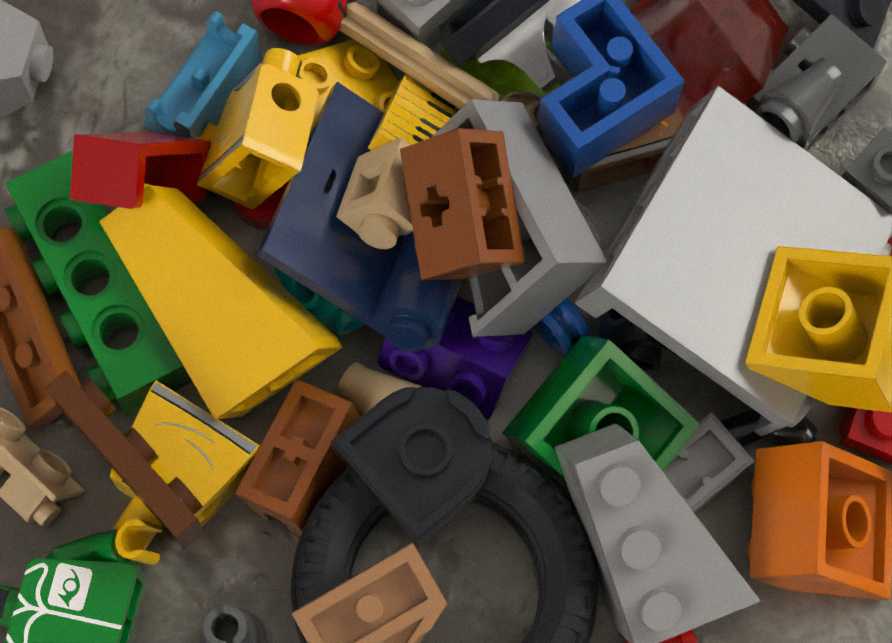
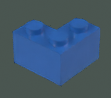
(616, 84)

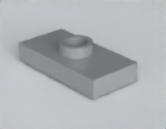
(707, 463)

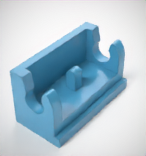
(205, 80)

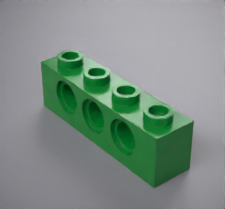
(41, 209)

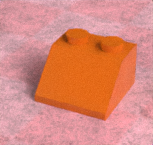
(821, 522)

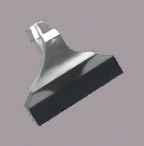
(503, 32)

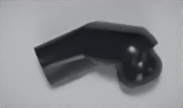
(743, 426)

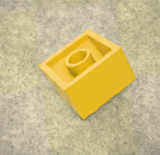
(827, 327)

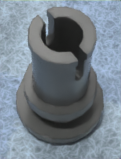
(232, 626)

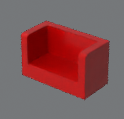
(116, 165)

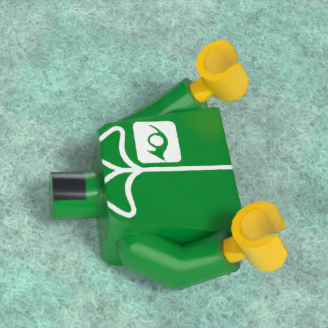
(81, 589)

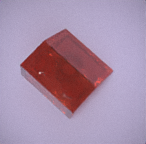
(715, 42)

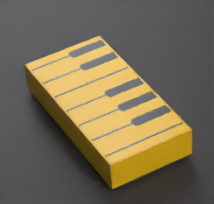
(412, 114)

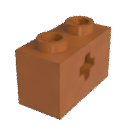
(462, 204)

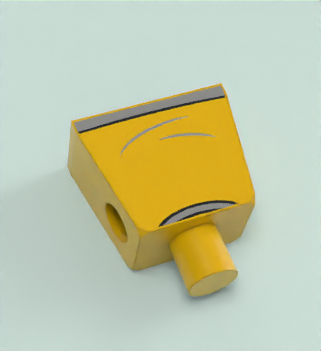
(261, 132)
(191, 446)

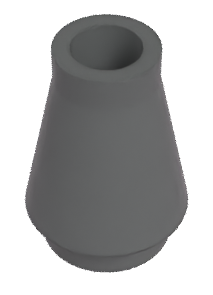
(801, 101)

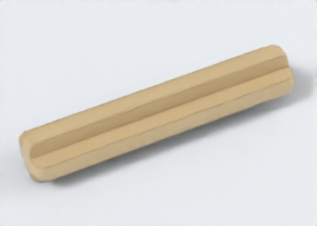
(413, 57)

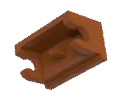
(297, 456)

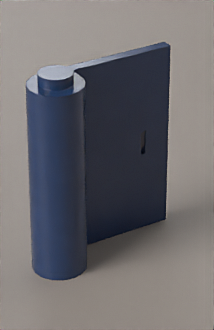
(331, 259)

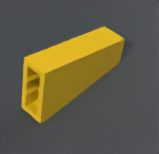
(216, 304)

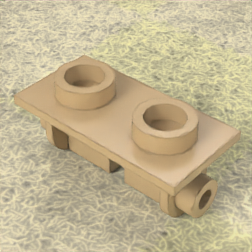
(36, 474)

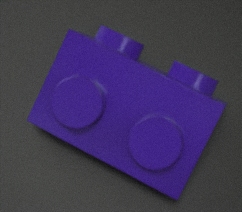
(461, 362)

